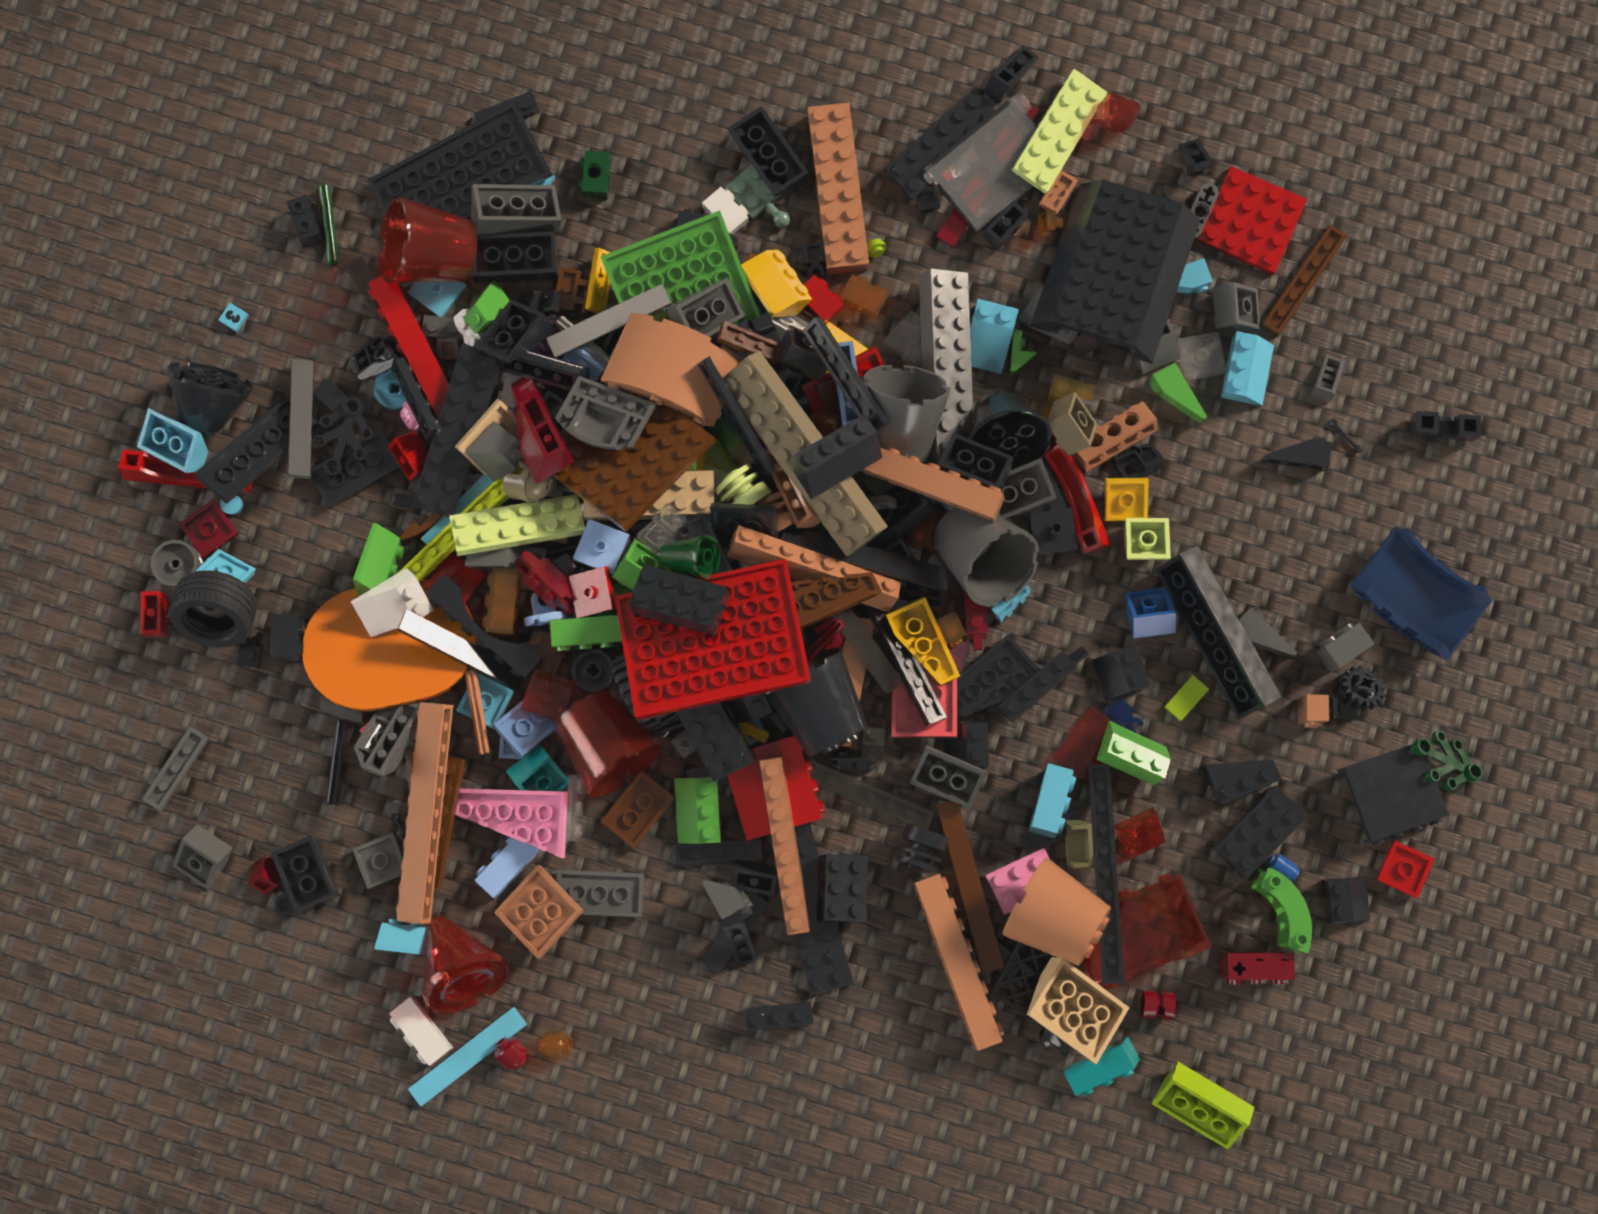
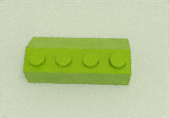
(1203, 1105)

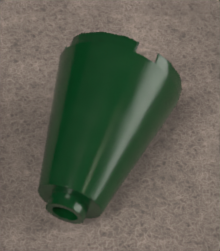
(692, 556)

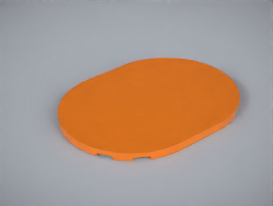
(379, 669)

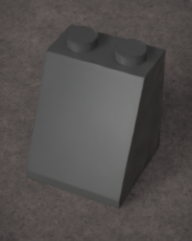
(494, 558)

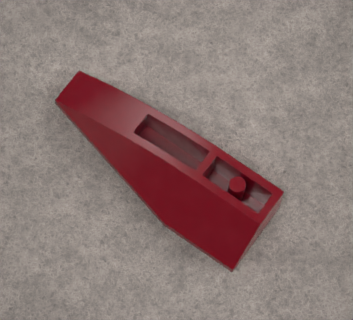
(537, 432)

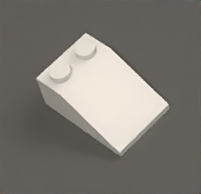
(385, 604)

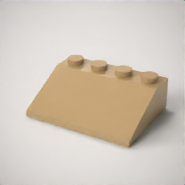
(1076, 1009)

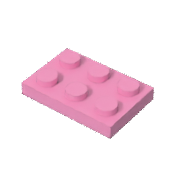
(1009, 881)

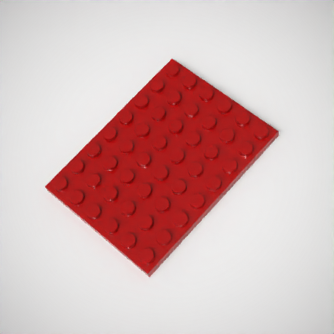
(752, 653)

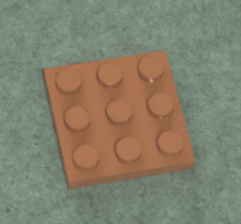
(538, 911)

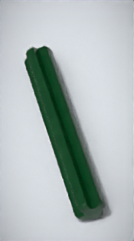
(328, 224)

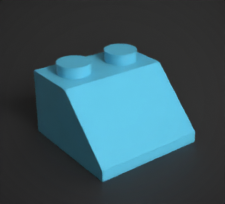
(402, 938)

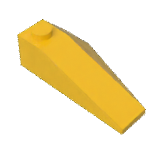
(920, 634)

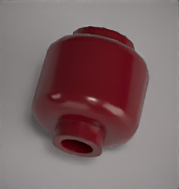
(510, 1053)

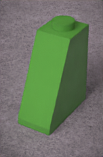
(486, 308)

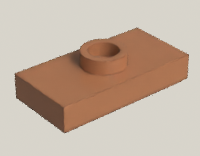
(1059, 192)

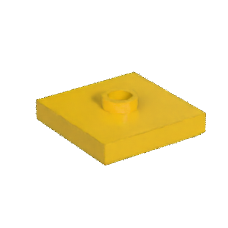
(1125, 498)

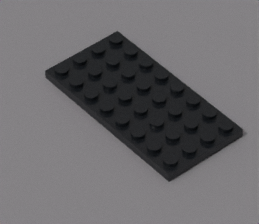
(486, 152)

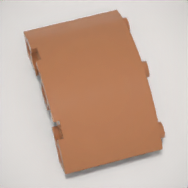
(662, 365)

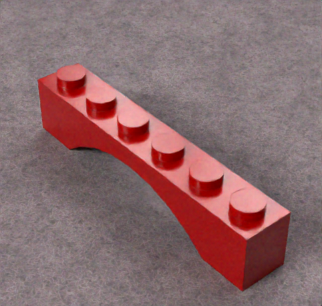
(147, 468)
(1087, 520)

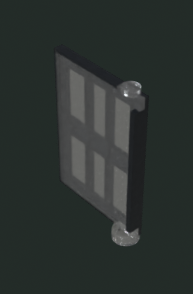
(978, 167)

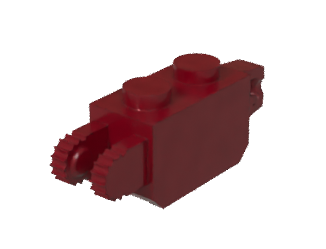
(546, 581)
(974, 621)

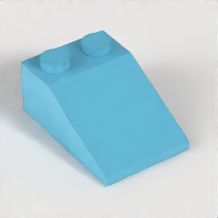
(991, 335)

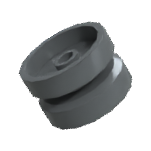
(168, 556)

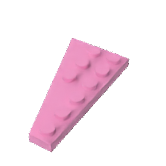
(520, 814)

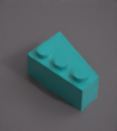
(1114, 1062)

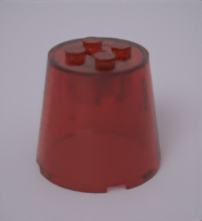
(425, 244)
(605, 742)

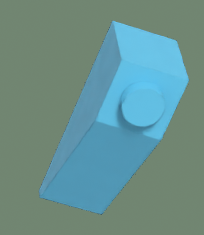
(1195, 278)

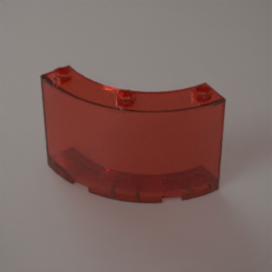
(1155, 929)

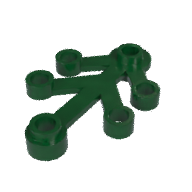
(1469, 771)

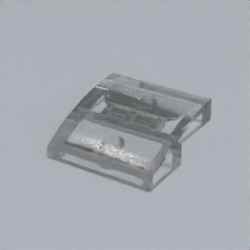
(665, 528)

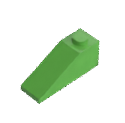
(1175, 390)

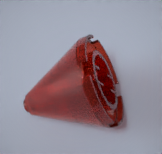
(458, 968)

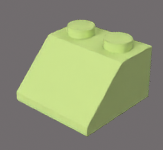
(1147, 539)

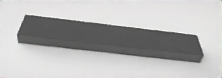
(300, 419)

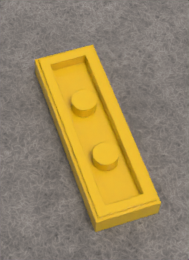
(598, 284)

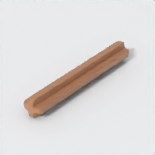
(477, 712)

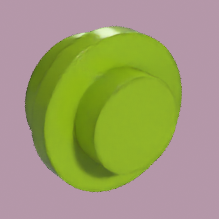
(876, 248)

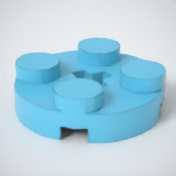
(382, 391)

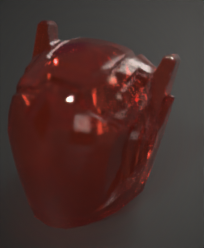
(1116, 113)

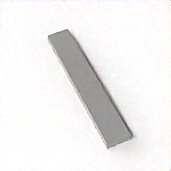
(607, 321)

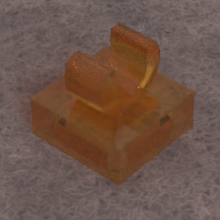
(1048, 222)

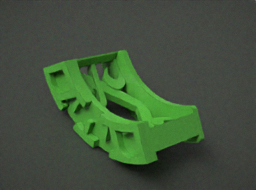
(1290, 907)

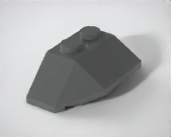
(387, 738)

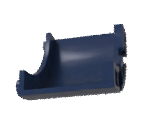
(1420, 594)

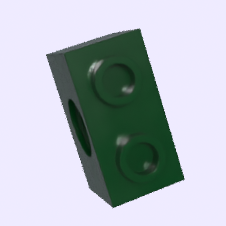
(598, 186)

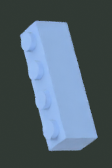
(505, 866)

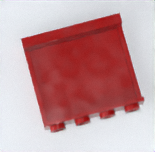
(750, 795)

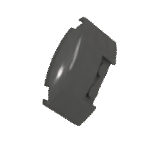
(603, 415)

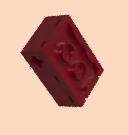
(1257, 967)

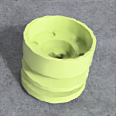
(741, 487)

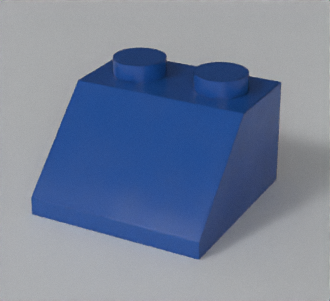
(1150, 612)

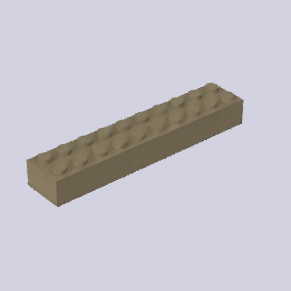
(787, 431)

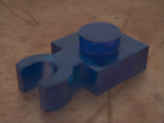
(1122, 713)

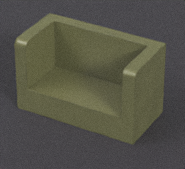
(1079, 843)

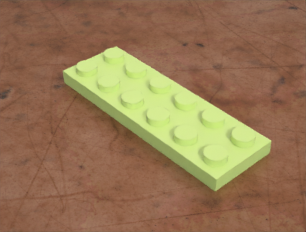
(1059, 131)
(517, 524)

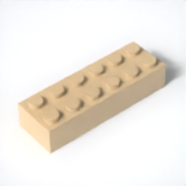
(688, 495)

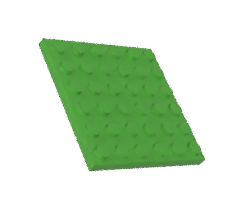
(681, 261)

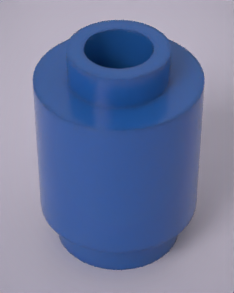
(1283, 866)

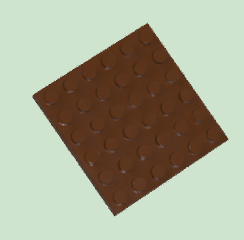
(631, 480)

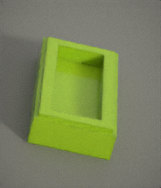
(1186, 698)

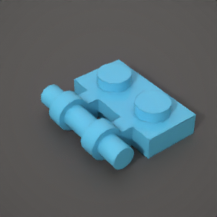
(1004, 609)

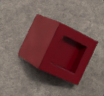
(264, 875)

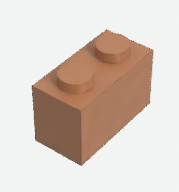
(1312, 710)

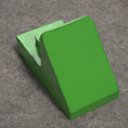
(1019, 358)

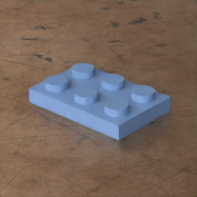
(523, 729)

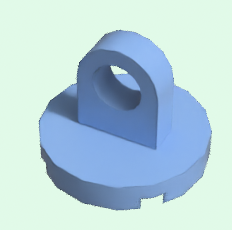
(542, 614)

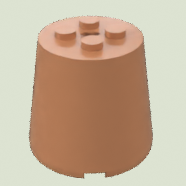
(1058, 915)

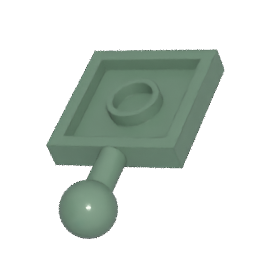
(755, 196)

